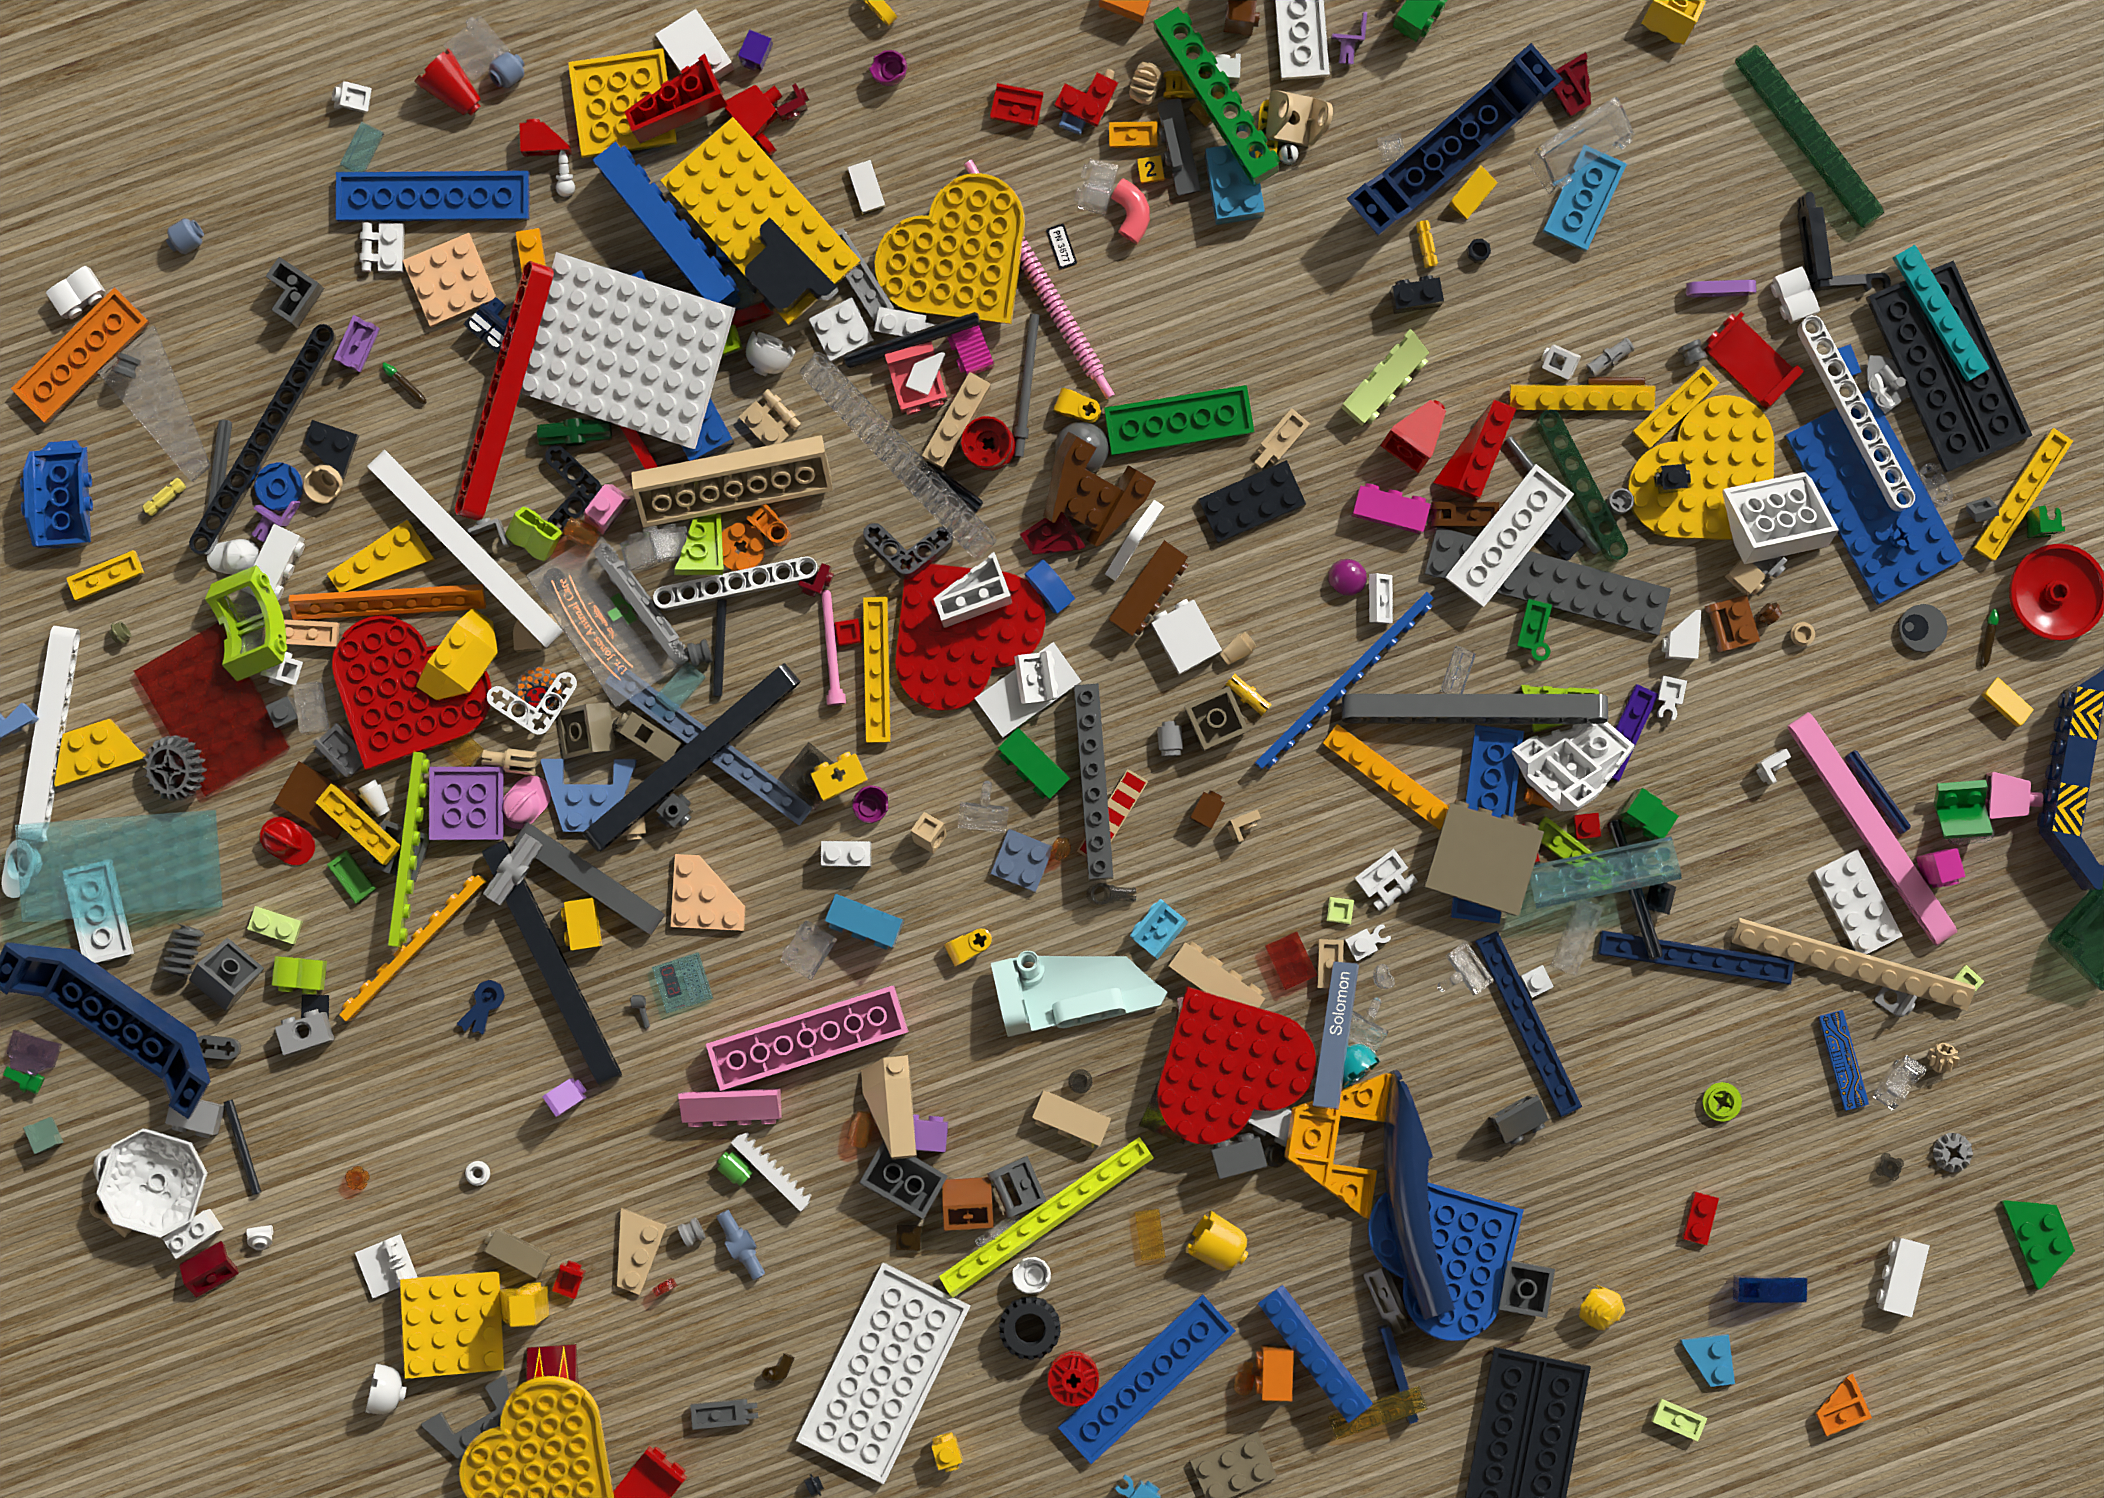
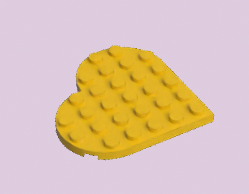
(959, 255)
(1723, 447)
(544, 1446)

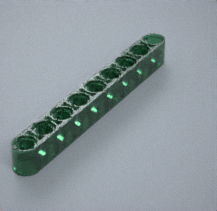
(1809, 136)

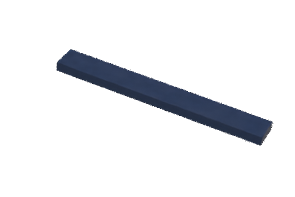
(1698, 958)
(1528, 1024)

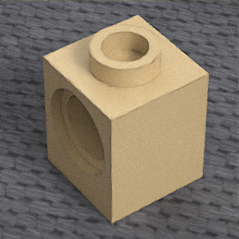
(1746, 578)
(928, 832)

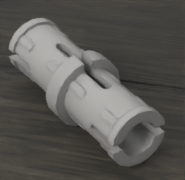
(1610, 357)

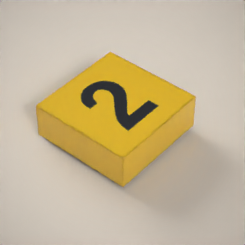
(1150, 169)

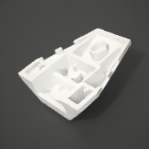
(1572, 764)

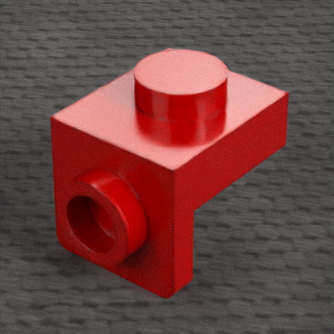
(569, 1279)

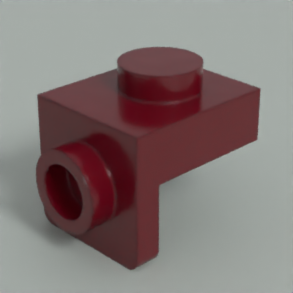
(791, 110)
(823, 578)

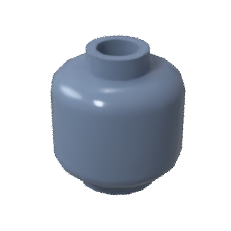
(506, 70)
(184, 236)

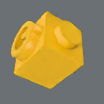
(947, 1452)

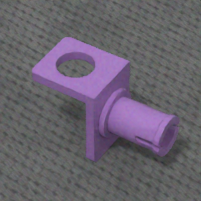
(1348, 42)
(270, 518)

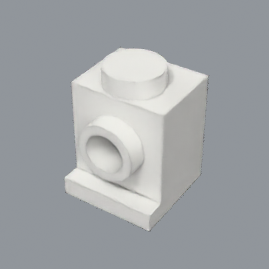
(1230, 66)
(1567, 369)

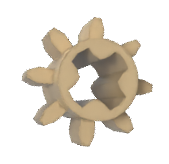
(1943, 1058)

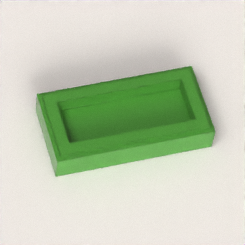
(351, 876)

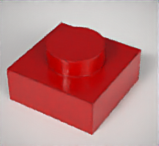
(1587, 825)

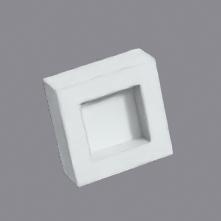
(1536, 981)

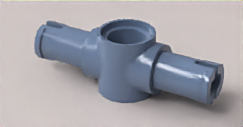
(740, 1244)

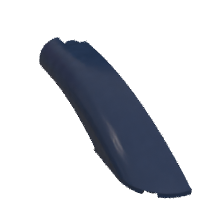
(1406, 1185)

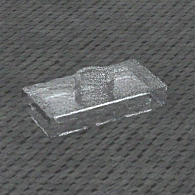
(1458, 671)

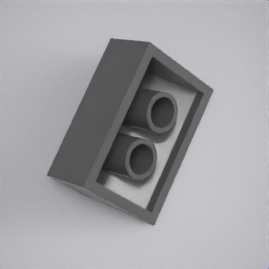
(903, 1181)

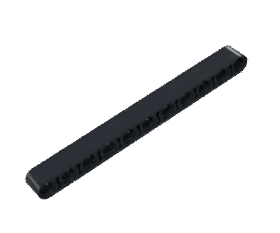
(263, 427)
(691, 758)
(557, 973)

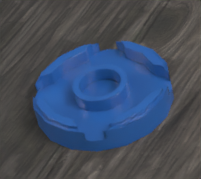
(275, 492)

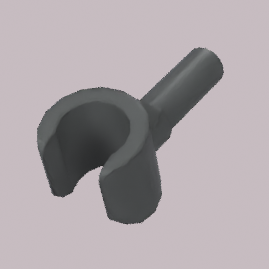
(639, 1001)

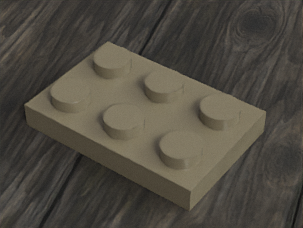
(1233, 1467)

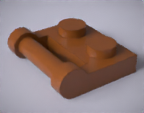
(1739, 620)

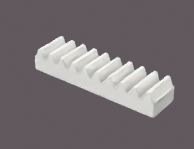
(770, 1172)

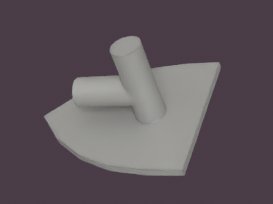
(1890, 377)

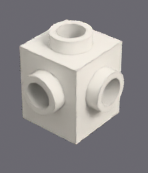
(284, 672)

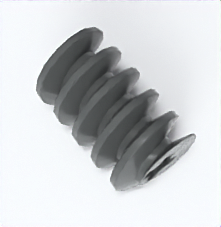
(182, 950)

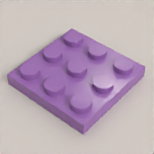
(465, 803)

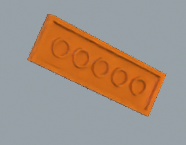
(80, 355)

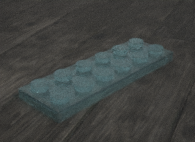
(1605, 872)

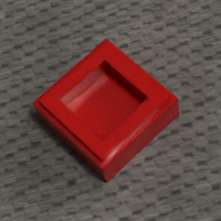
(848, 632)

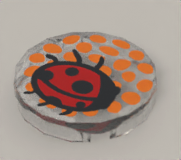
(533, 686)

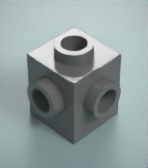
(682, 816)

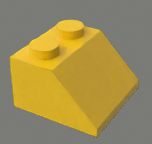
(1673, 18)

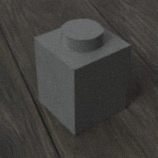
(283, 712)

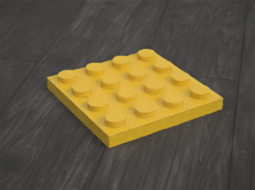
(608, 88)
(451, 1324)

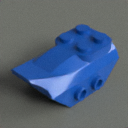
(57, 495)

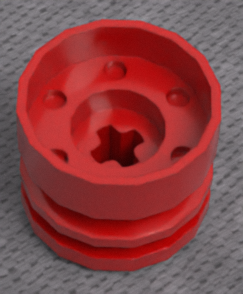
(988, 429)
(1083, 1367)

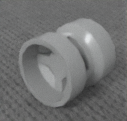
(1622, 498)

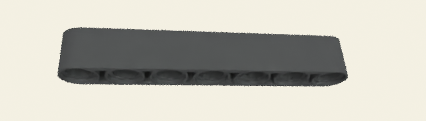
(594, 881)

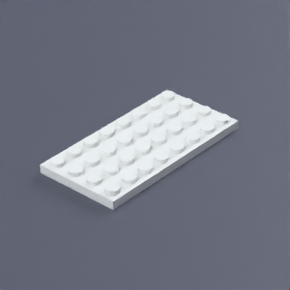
(883, 1373)

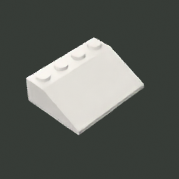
(1778, 517)

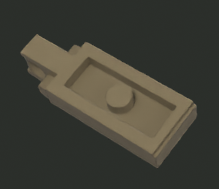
(1387, 1298)

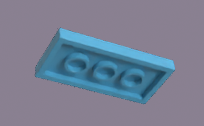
(1585, 202)

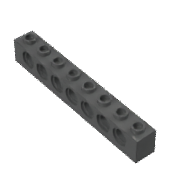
(1093, 782)

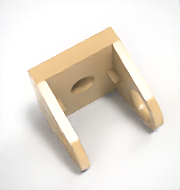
(1308, 116)

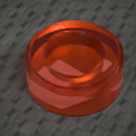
(664, 1287)

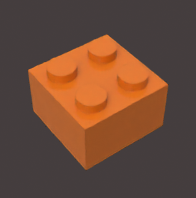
(1275, 1373)

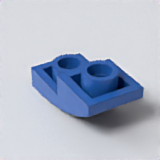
(1050, 586)

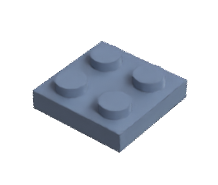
(1022, 860)

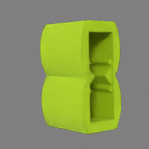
(533, 533)
(299, 973)

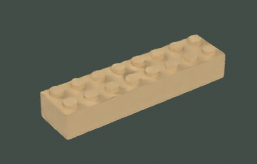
(732, 481)

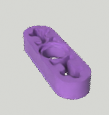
(1721, 288)

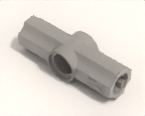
(513, 869)

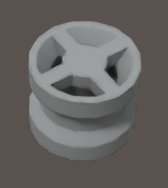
(691, 1232)

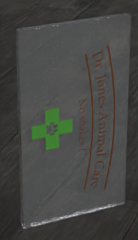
(601, 623)

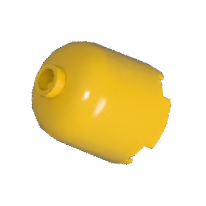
(1218, 1243)

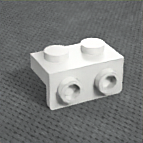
(1036, 677)

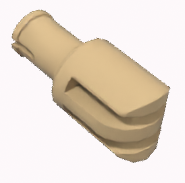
(510, 761)

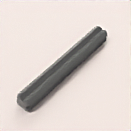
(220, 458)

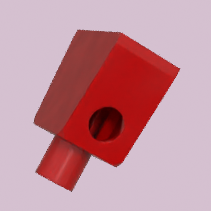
(754, 109)

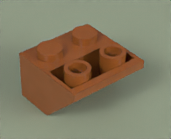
(967, 1203)

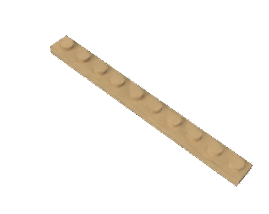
(1853, 964)

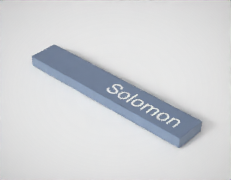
(1336, 1035)

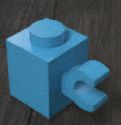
(1142, 1490)

